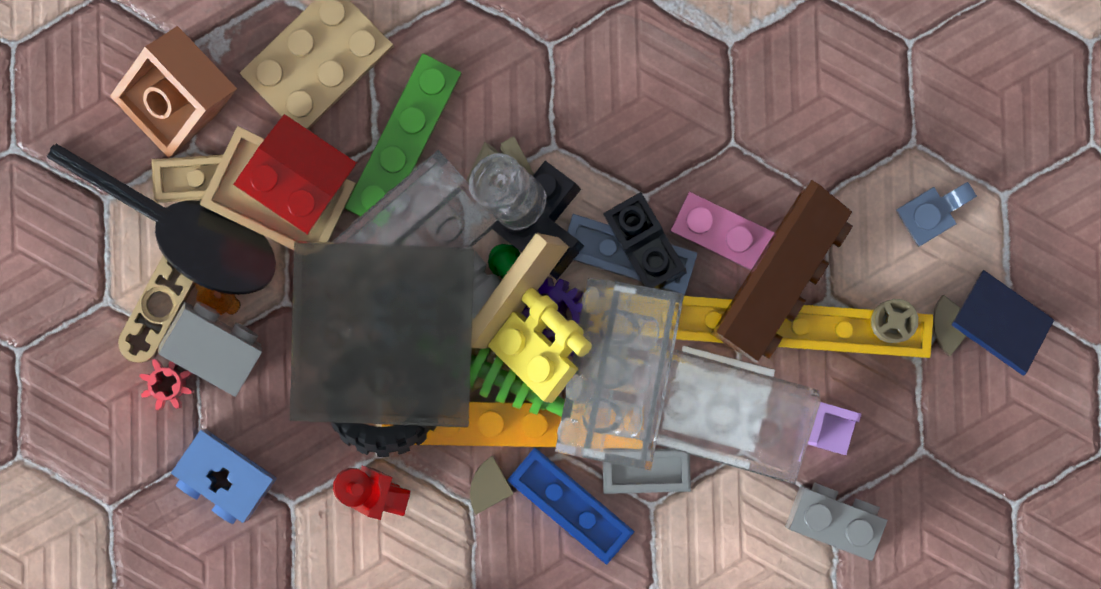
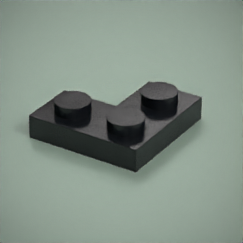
(559, 194)

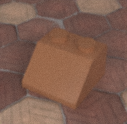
(172, 91)

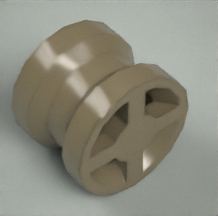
(901, 318)

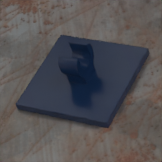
(1003, 322)

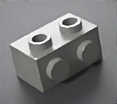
(211, 347)
(835, 523)

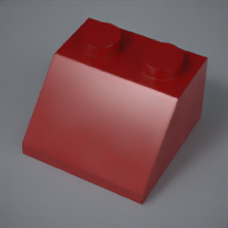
(295, 174)

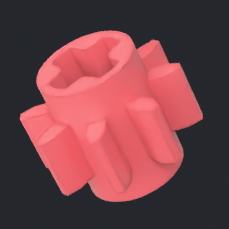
(156, 379)

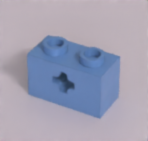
(211, 454)

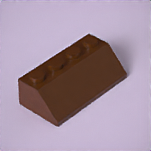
(782, 273)

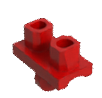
(370, 492)

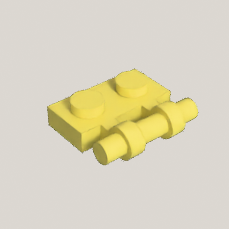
(531, 354)

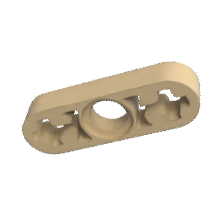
(153, 337)

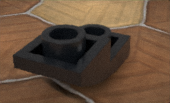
(645, 242)

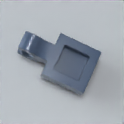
(930, 214)

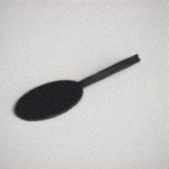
(191, 237)

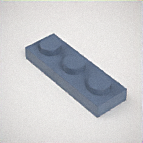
(604, 252)

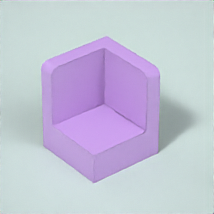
(833, 428)

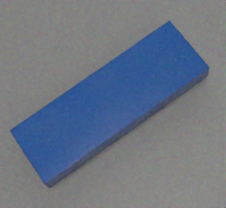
(570, 505)

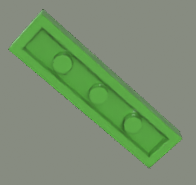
(405, 132)

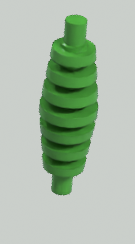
(508, 382)

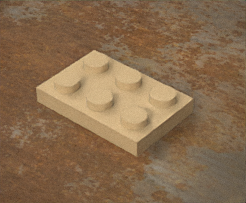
(316, 60)
(241, 208)

